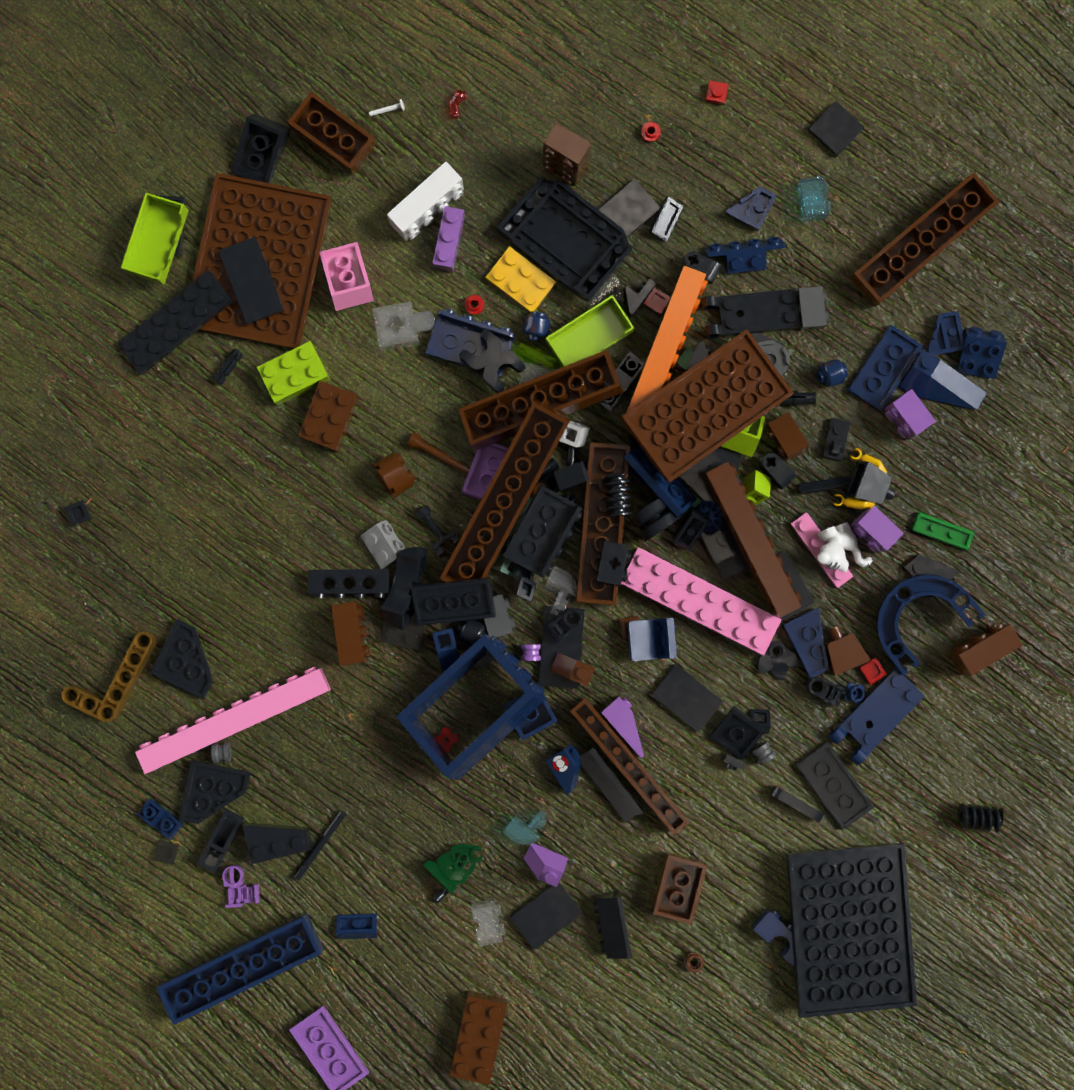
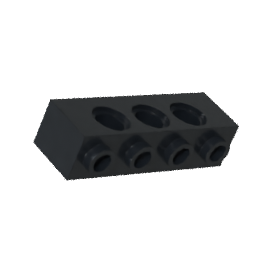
(317, 580)

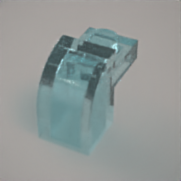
(525, 833)

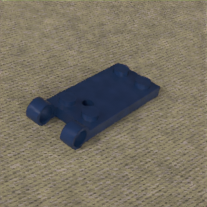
(884, 708)

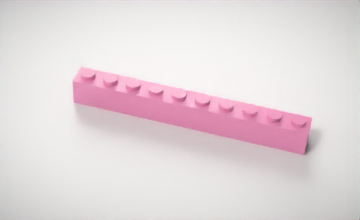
(233, 720)

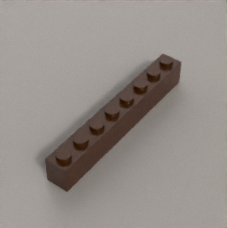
(629, 766)

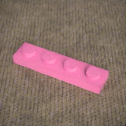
(808, 533)

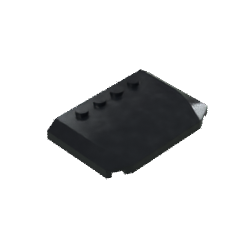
(566, 237)

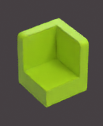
(757, 487)

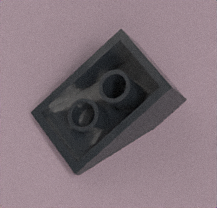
(260, 148)

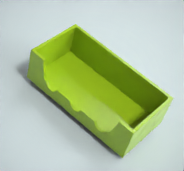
(154, 238)
(590, 332)

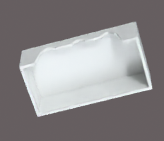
(426, 202)

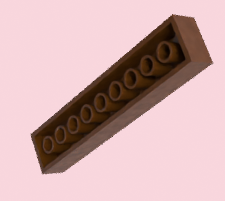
(507, 494)

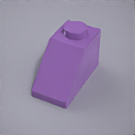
(545, 864)

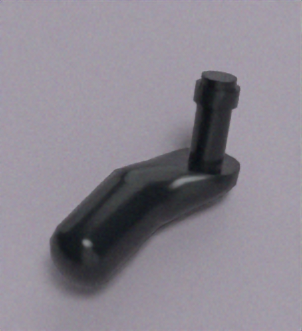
(440, 895)

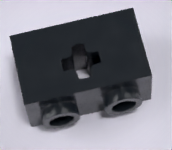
(605, 571)

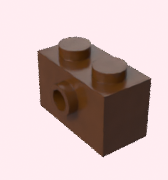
(787, 437)

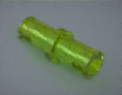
(536, 355)

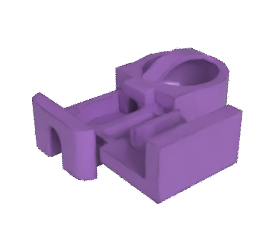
(236, 893)

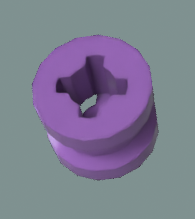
(531, 652)

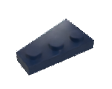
(808, 641)

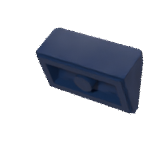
(356, 926)

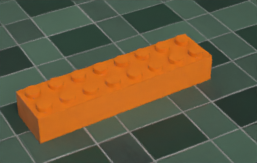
(670, 335)

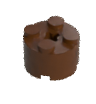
(394, 475)

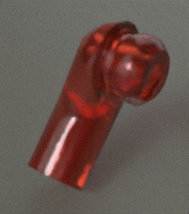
(457, 97)

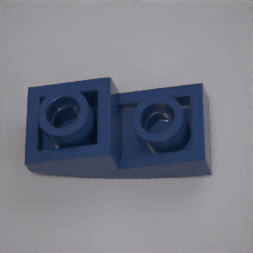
(160, 818)

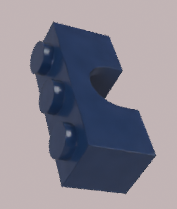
(769, 925)

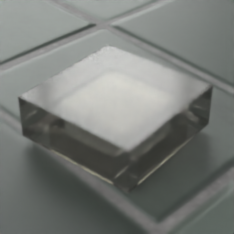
(166, 852)

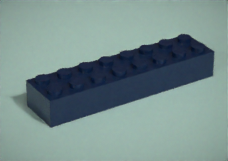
(240, 968)

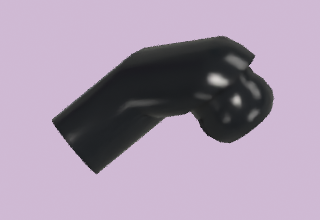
(571, 456)

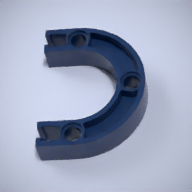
(917, 586)

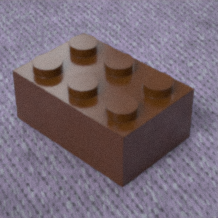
(328, 416)
(350, 633)
(985, 649)
(679, 888)

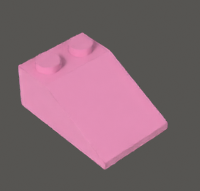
(346, 276)

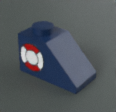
(565, 766)

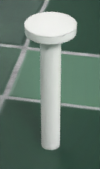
(388, 108)

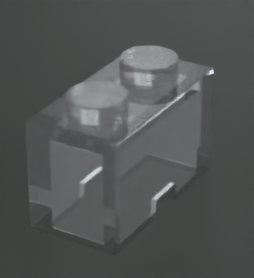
(487, 916)

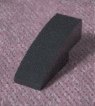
(220, 842)

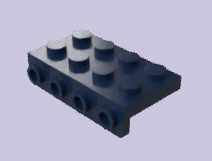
(458, 333)

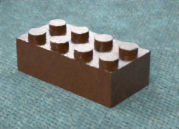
(332, 133)
(566, 154)
(478, 1037)

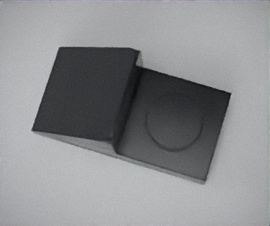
(635, 300)

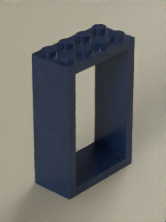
(531, 699)

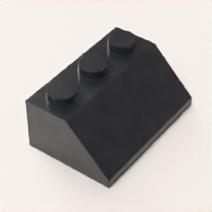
(612, 926)

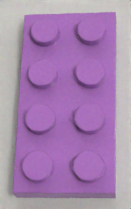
(329, 1050)

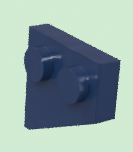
(752, 208)
(947, 334)

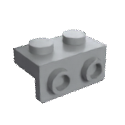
(382, 543)

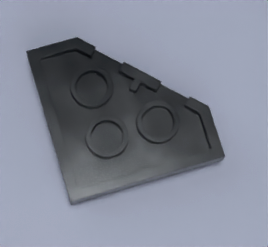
(184, 661)
(211, 789)

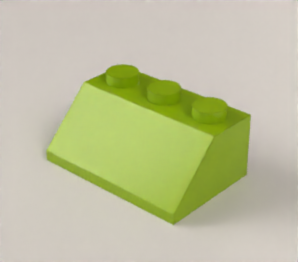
(746, 440)

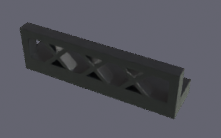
(609, 784)

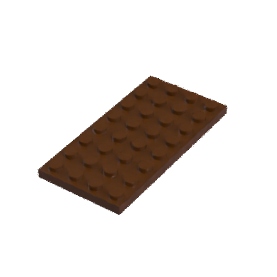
(707, 406)

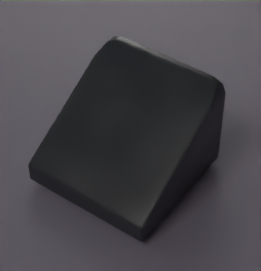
(762, 717)

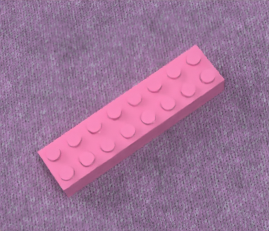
(701, 601)

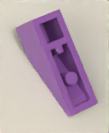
(622, 719)

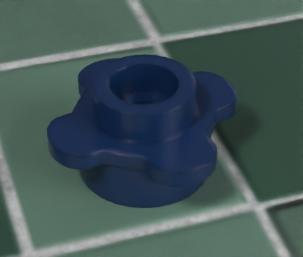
(858, 692)

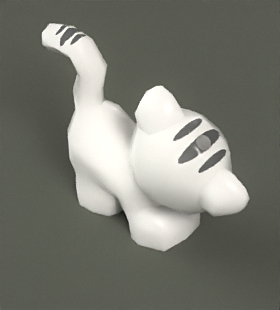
(838, 540)

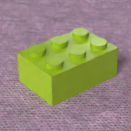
(293, 373)

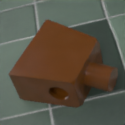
(844, 651)

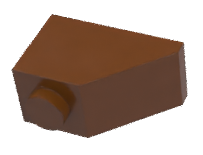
(572, 669)

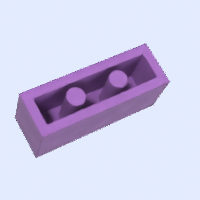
(448, 239)

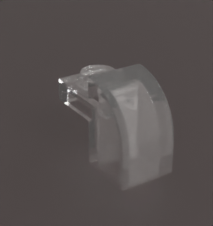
(564, 586)

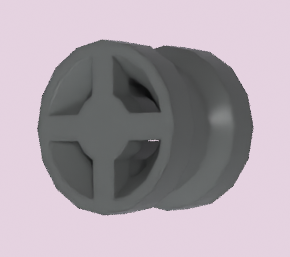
(221, 752)
(763, 753)

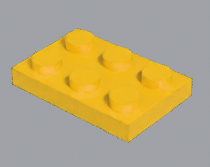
(520, 280)

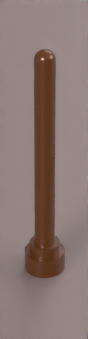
(416, 442)

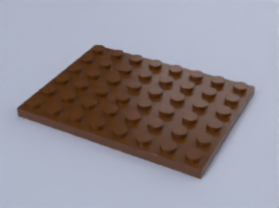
(290, 235)

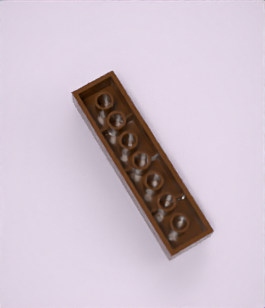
(924, 239)
(562, 390)
(597, 524)
(751, 539)

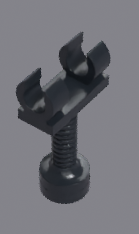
(424, 514)

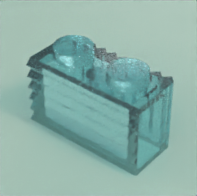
(813, 198)

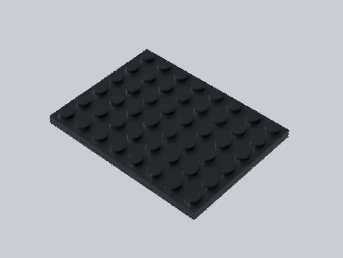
(851, 930)

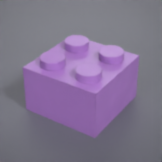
(909, 415)
(876, 529)

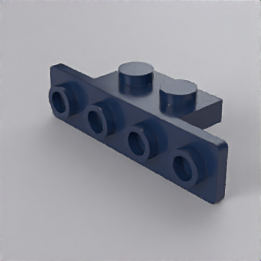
(745, 256)

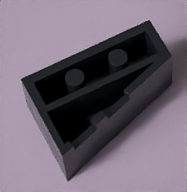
(275, 841)

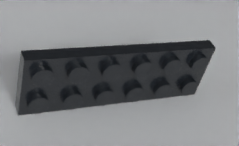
(175, 322)

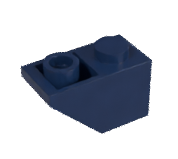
(446, 647)

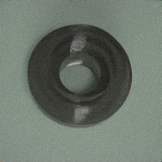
(619, 295)

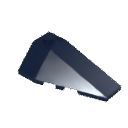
(939, 382)

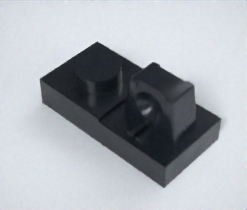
(836, 439)

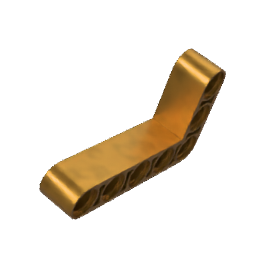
(118, 683)

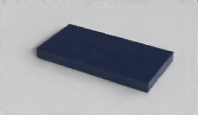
(885, 368)
(673, 494)

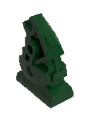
(451, 866)

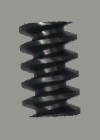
(617, 495)
(980, 817)

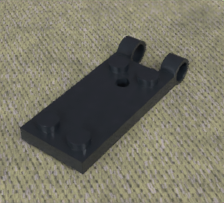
(761, 312)

